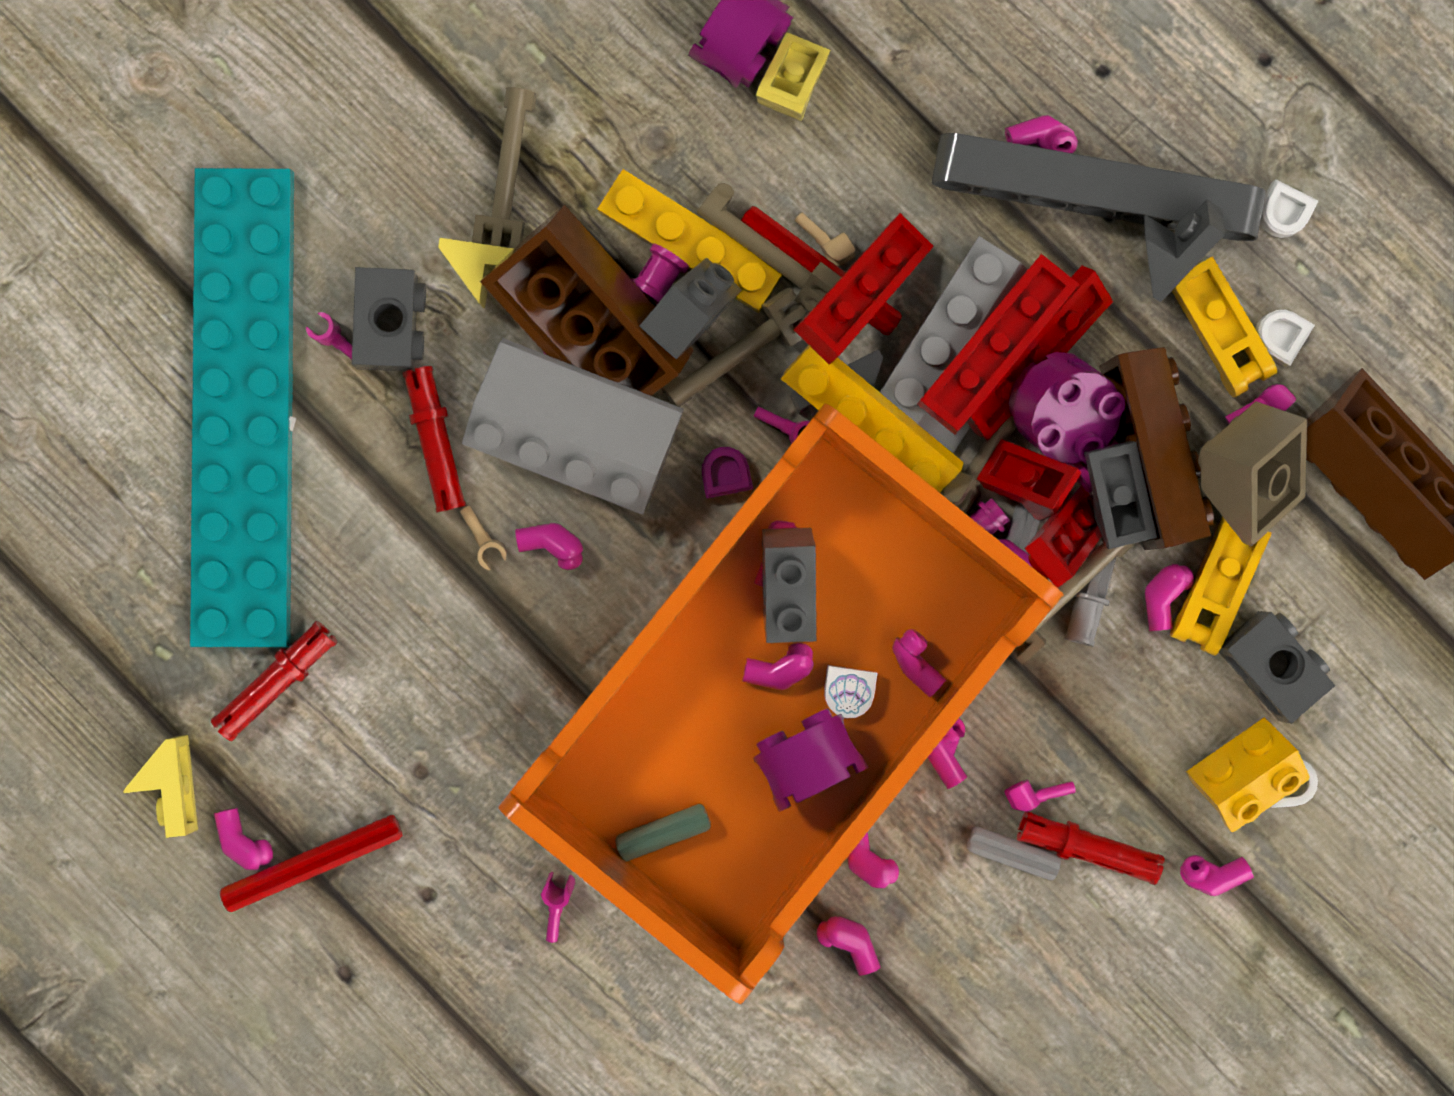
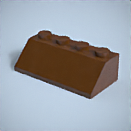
(581, 305)
(1160, 428)
(1386, 471)

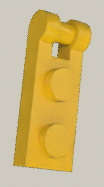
(1223, 327)
(1218, 588)

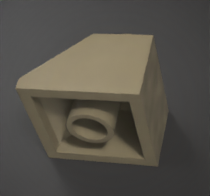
(1256, 469)

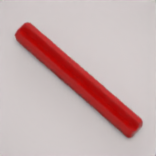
(884, 320)
(311, 863)

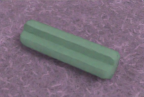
(663, 832)

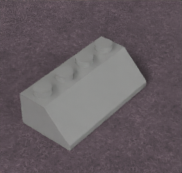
(960, 311)
(572, 426)

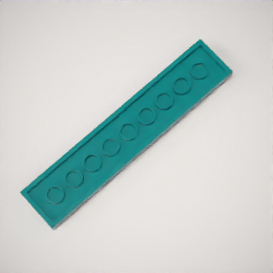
(242, 407)

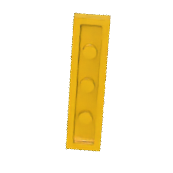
(668, 224)
(873, 414)

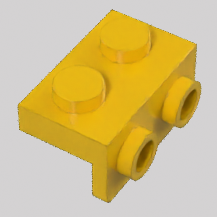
(1249, 774)

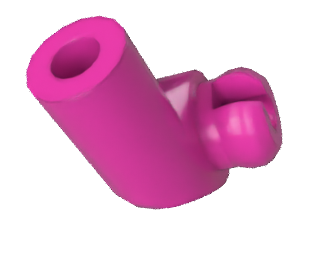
(555, 540)
(1163, 591)
(918, 670)

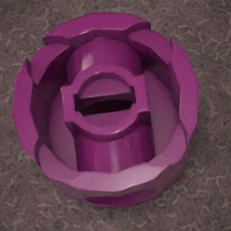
(738, 35)
(1065, 407)
(808, 759)

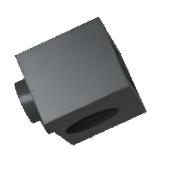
(382, 290)
(691, 307)
(789, 585)
(1249, 655)

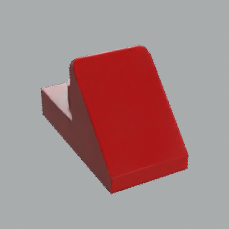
(1028, 478)

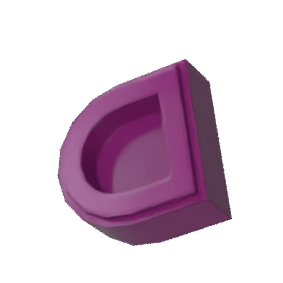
(725, 473)

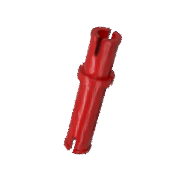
(434, 438)
(288, 667)
(1074, 842)

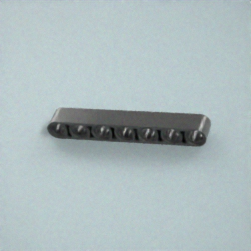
(1090, 184)

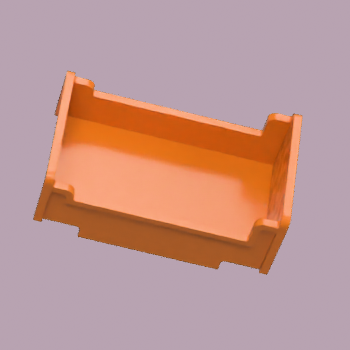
(683, 727)

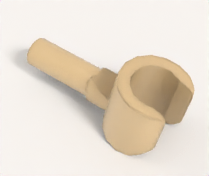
(837, 250)
(482, 537)

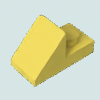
(792, 76)
(473, 262)
(172, 773)

